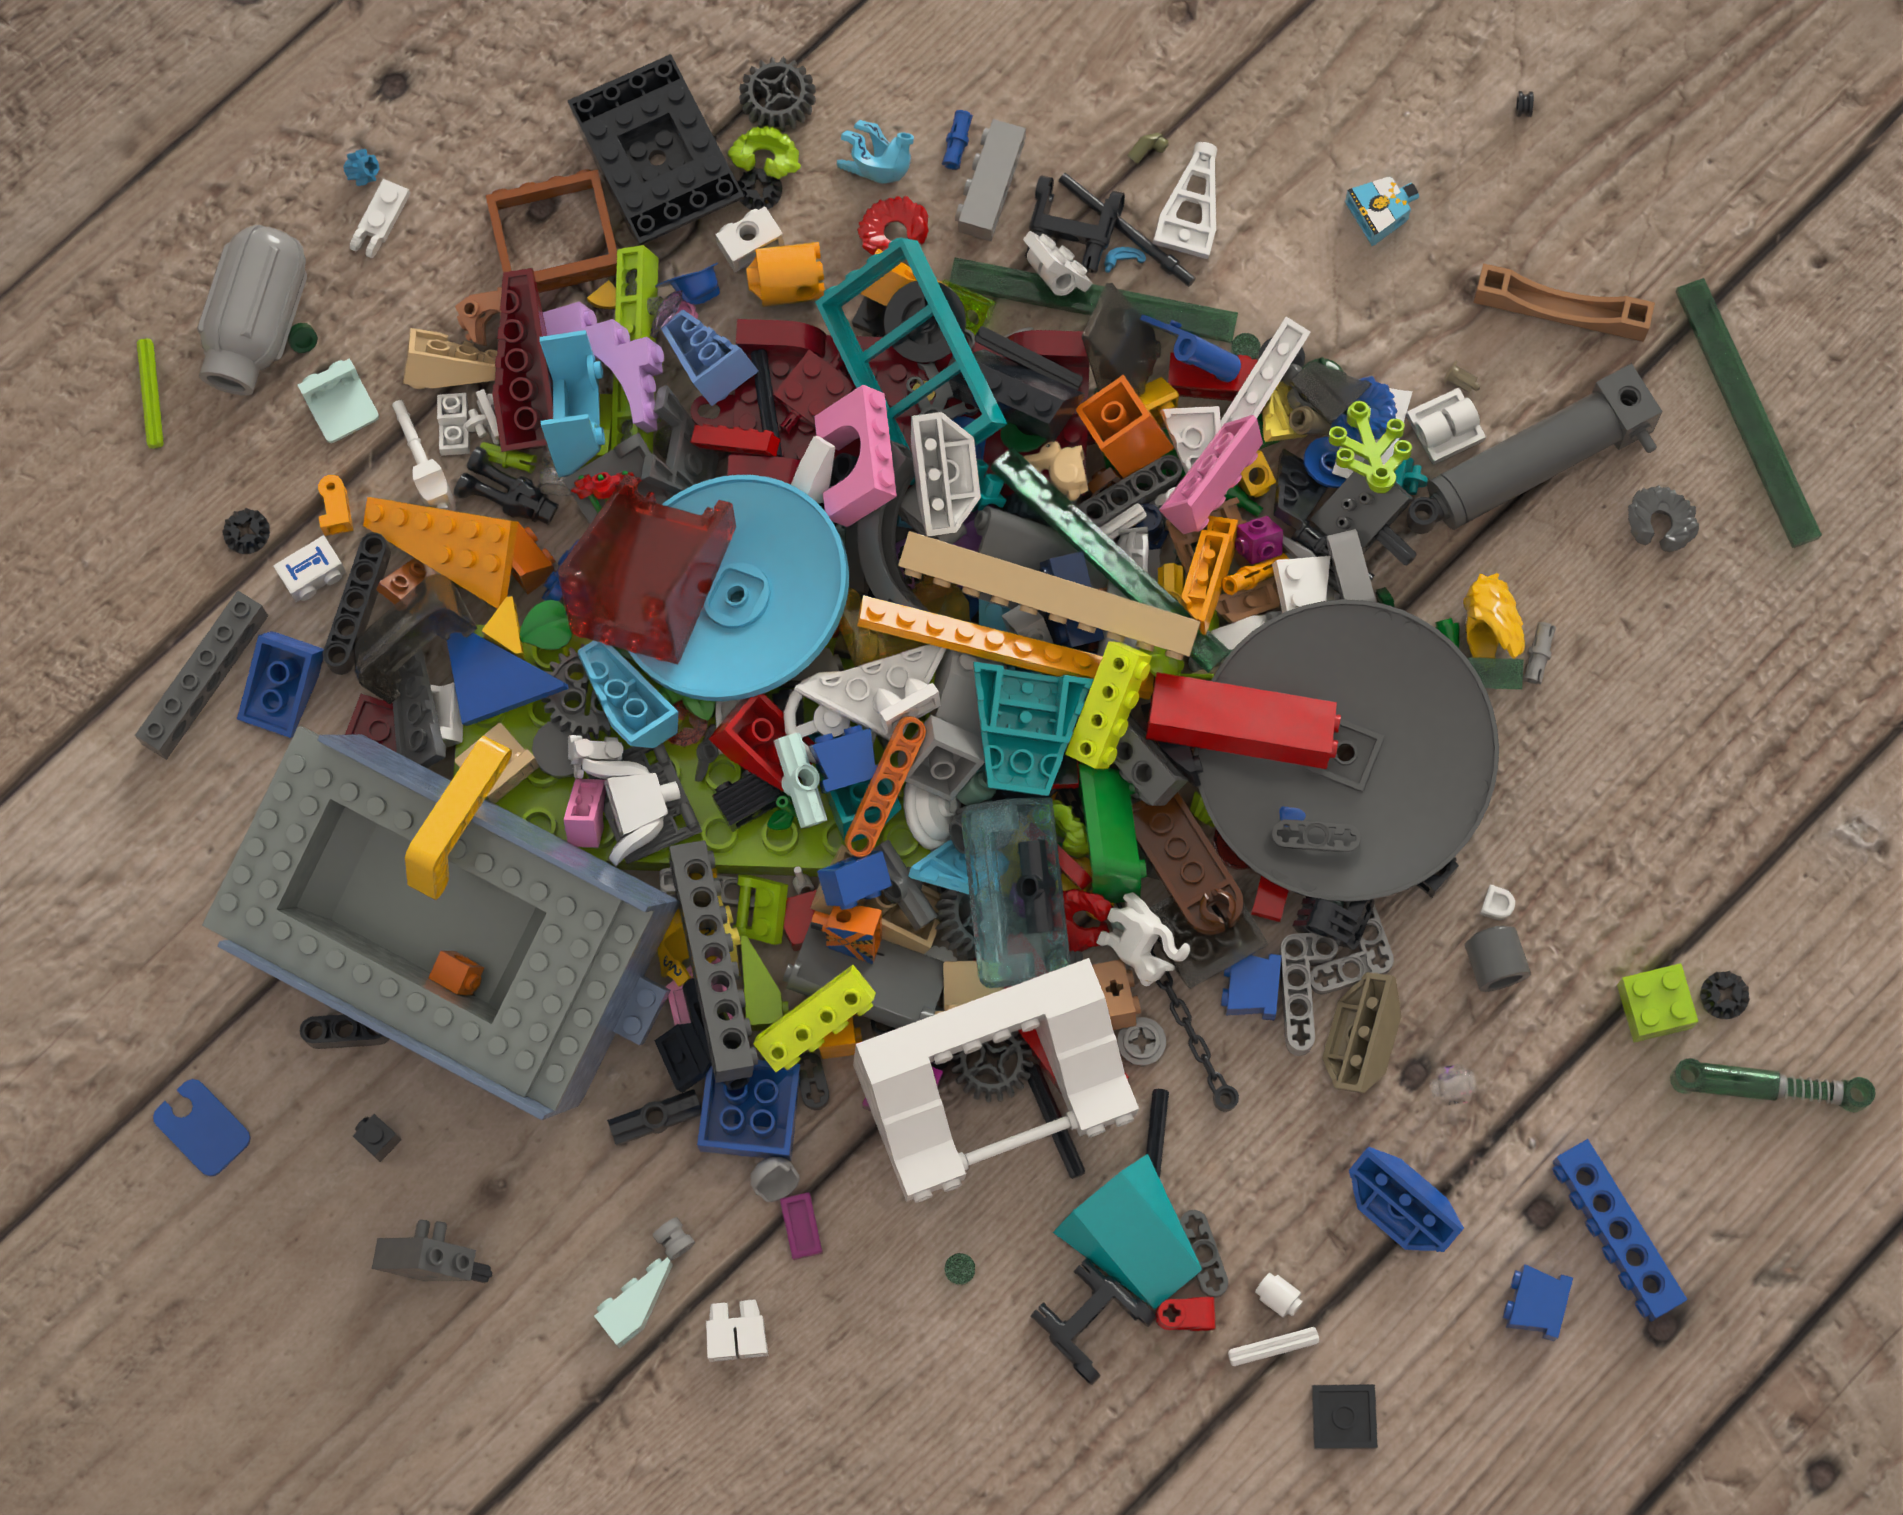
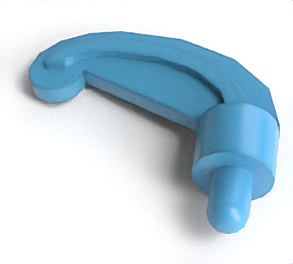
(1122, 253)

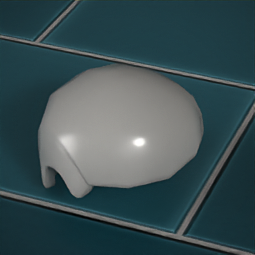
(774, 1178)

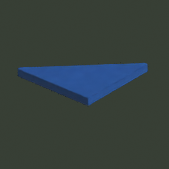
(493, 679)

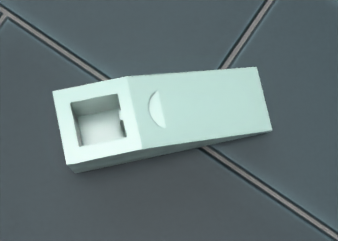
(630, 1311)

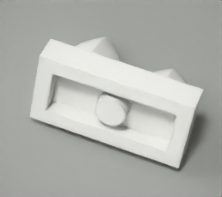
(919, 701)

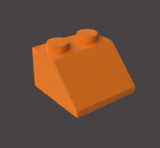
(529, 563)

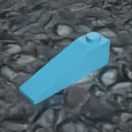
(628, 698)

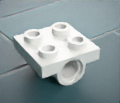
(1056, 265)
(1446, 425)

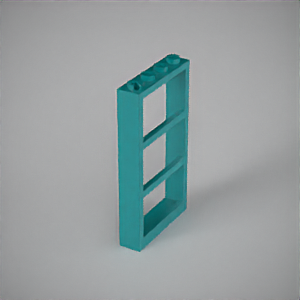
(857, 361)

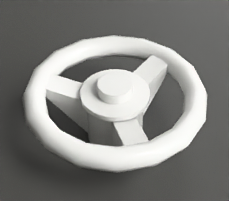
(824, 720)

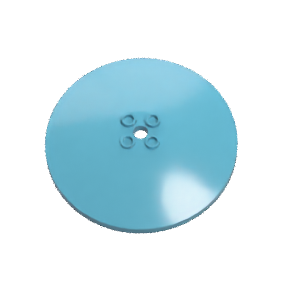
(793, 589)

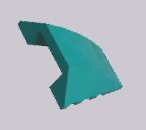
(1026, 725)
(1134, 1234)

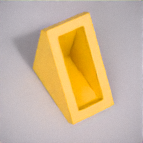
(504, 628)

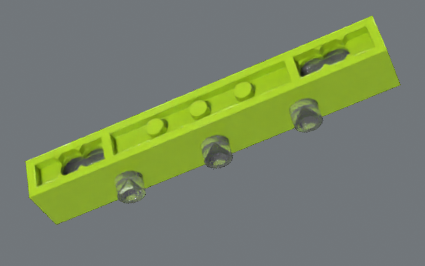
(635, 310)

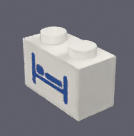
(310, 569)

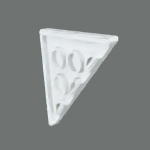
(855, 690)

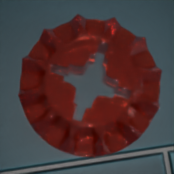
(688, 736)

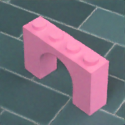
(872, 479)

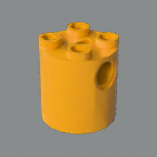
(787, 274)

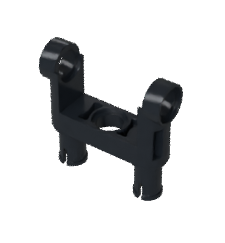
(1093, 236)
(1064, 1332)

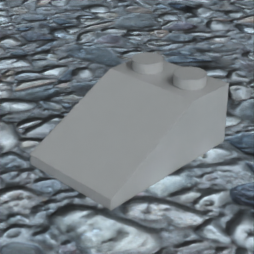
(958, 690)

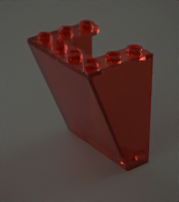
(644, 572)

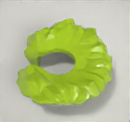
(769, 139)
(1071, 830)

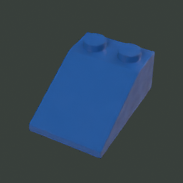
(279, 683)

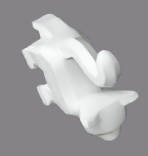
(1138, 938)

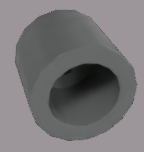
(1497, 958)

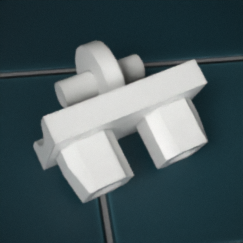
(487, 418)

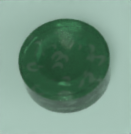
(1246, 344)
(959, 1269)

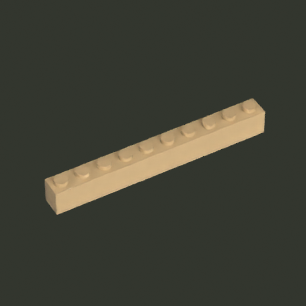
(1049, 594)

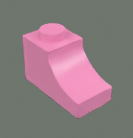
(585, 813)

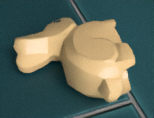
(1064, 468)

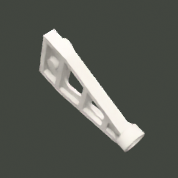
(1182, 234)

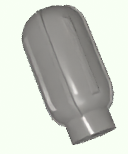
(250, 307)

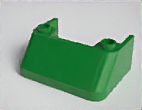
(1110, 833)

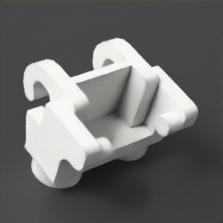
(580, 748)

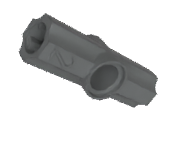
(905, 890)

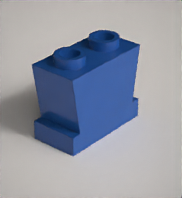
(845, 758)
(1253, 987)
(1537, 1302)

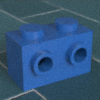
(854, 879)

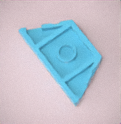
(943, 868)

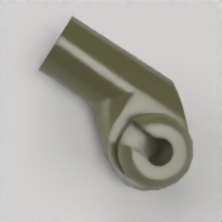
(1147, 143)

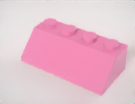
(1213, 475)

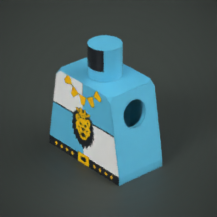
(1380, 207)

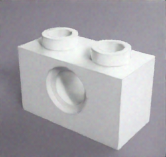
(741, 252)

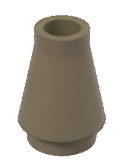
(1307, 421)

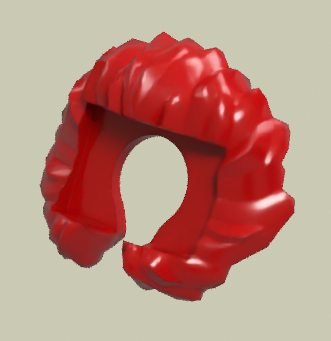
(883, 213)
(1079, 900)

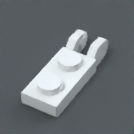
(380, 217)

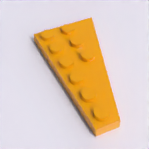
(459, 545)

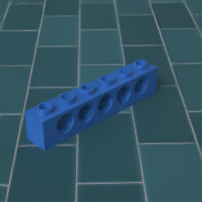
(1585, 1158)

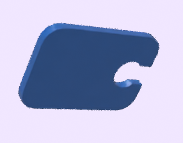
(208, 1134)

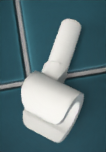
(801, 880)

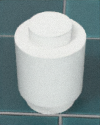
(1279, 1295)

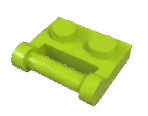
(768, 909)

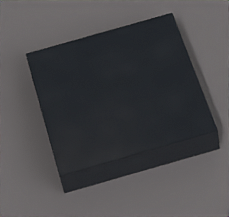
(1344, 1416)

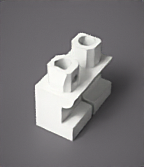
(721, 1332)

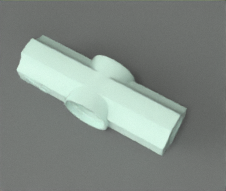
(806, 796)

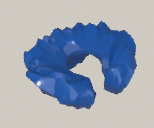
(1382, 410)

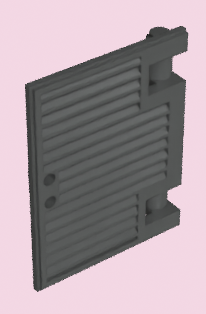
(666, 773)

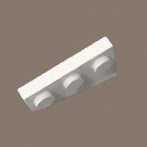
(1191, 431)
(1301, 581)

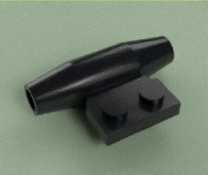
(686, 1047)

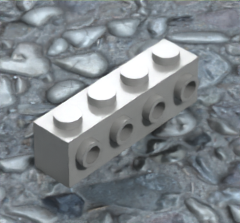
(991, 179)

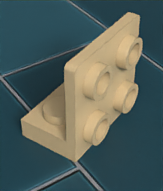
(518, 768)
(962, 984)

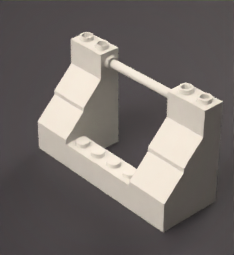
(1076, 1037)

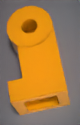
(337, 506)

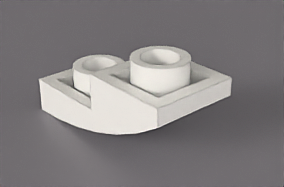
(452, 416)

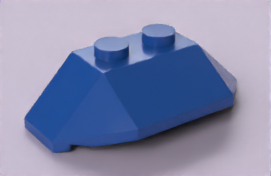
(1403, 1202)

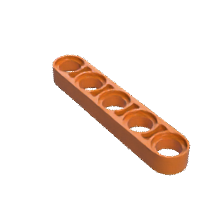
(885, 802)

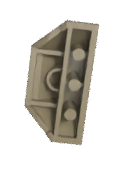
(1363, 1033)

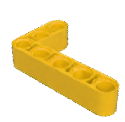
(429, 851)

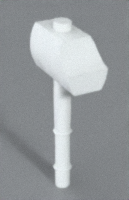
(427, 473)

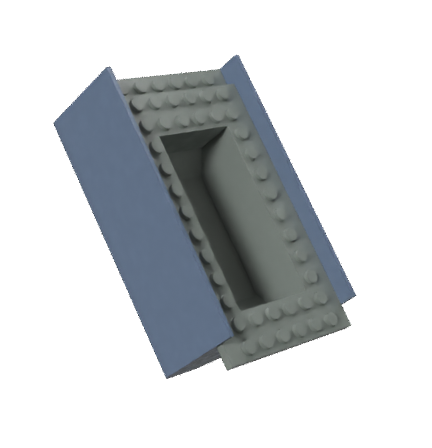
(331, 913)

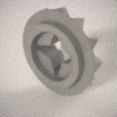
(1151, 1031)

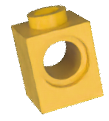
(1263, 481)

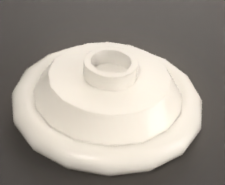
(928, 816)

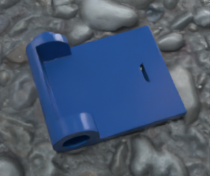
(1199, 352)

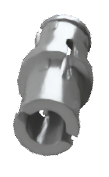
(1539, 653)

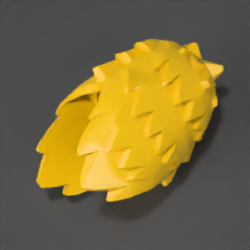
(1492, 618)

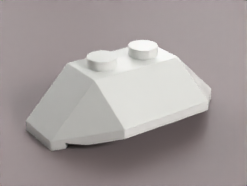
(943, 472)

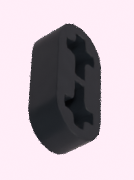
(819, 1079)

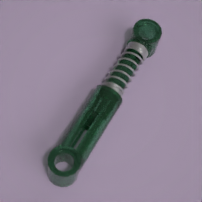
(1768, 1085)

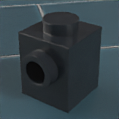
(376, 1137)

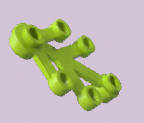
(1378, 476)

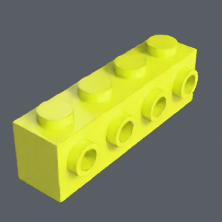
(1109, 705)
(814, 1019)

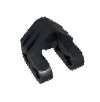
(1333, 921)

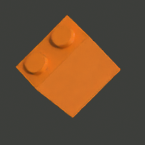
(1124, 427)

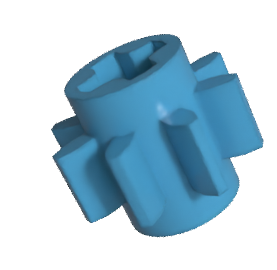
(361, 167)

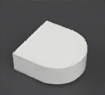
(1498, 903)

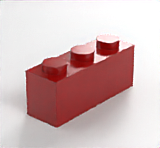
(1198, 383)

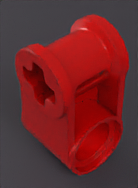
(1193, 1314)

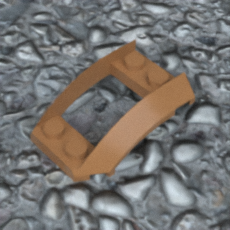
(1244, 602)

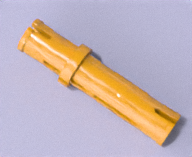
(1237, 581)

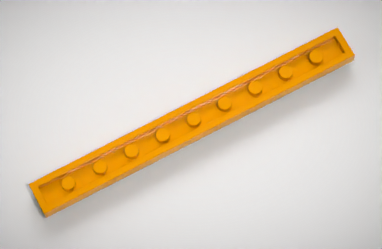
(982, 641)

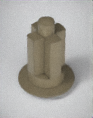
(1461, 378)

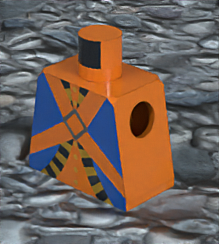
(851, 931)

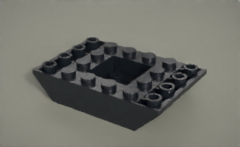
(650, 116)

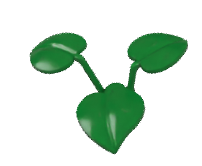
(549, 627)

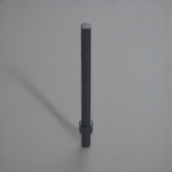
(1168, 262)

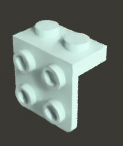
(338, 401)

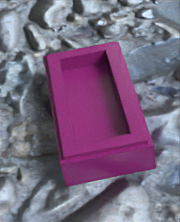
(801, 1226)

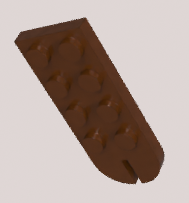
(1187, 865)

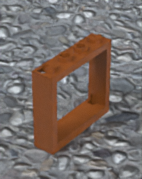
(529, 192)

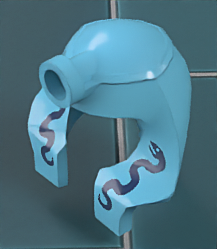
(889, 161)

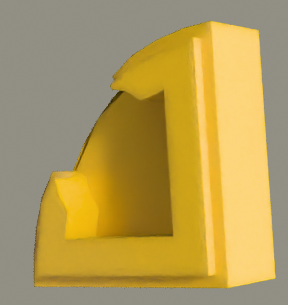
(604, 296)

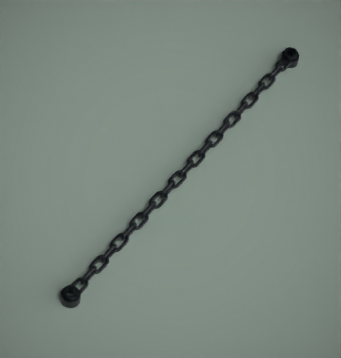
(1225, 1089)

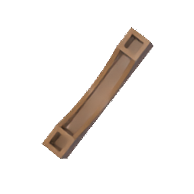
(1610, 315)

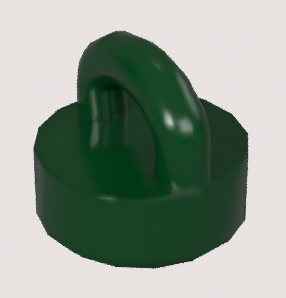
(302, 337)

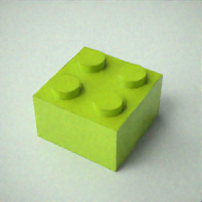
(1657, 1003)

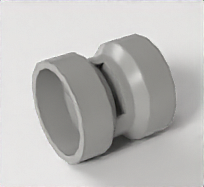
(673, 1238)

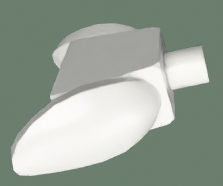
(635, 802)

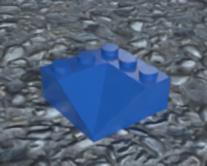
(751, 1119)

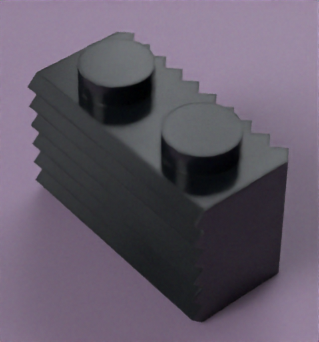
(745, 799)

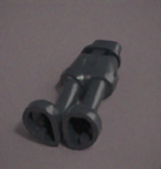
(522, 497)

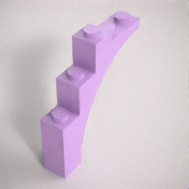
(629, 360)

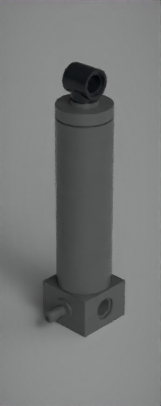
(1614, 413)

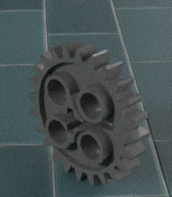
(577, 691)

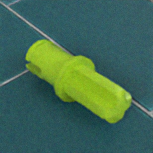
(510, 458)

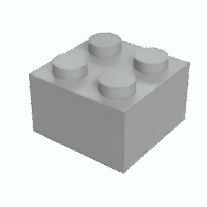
(944, 759)

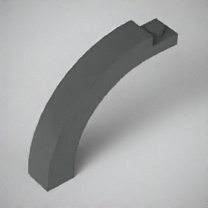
(878, 542)

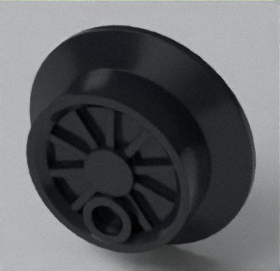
(926, 341)

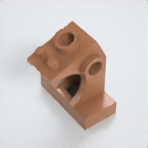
(472, 308)

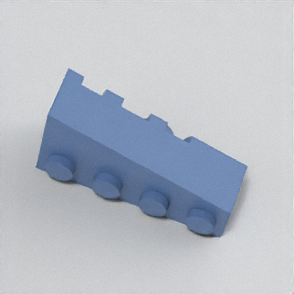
(708, 359)

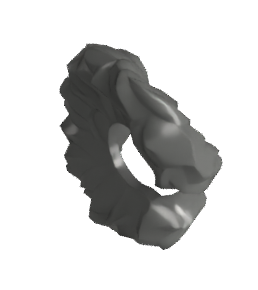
(1666, 502)

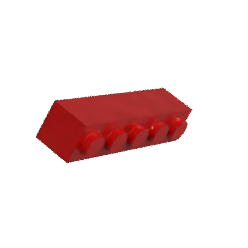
(735, 440)

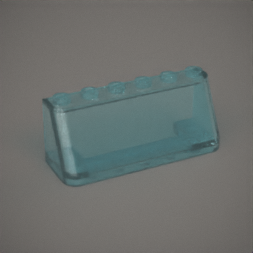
(993, 867)

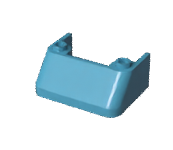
(575, 429)

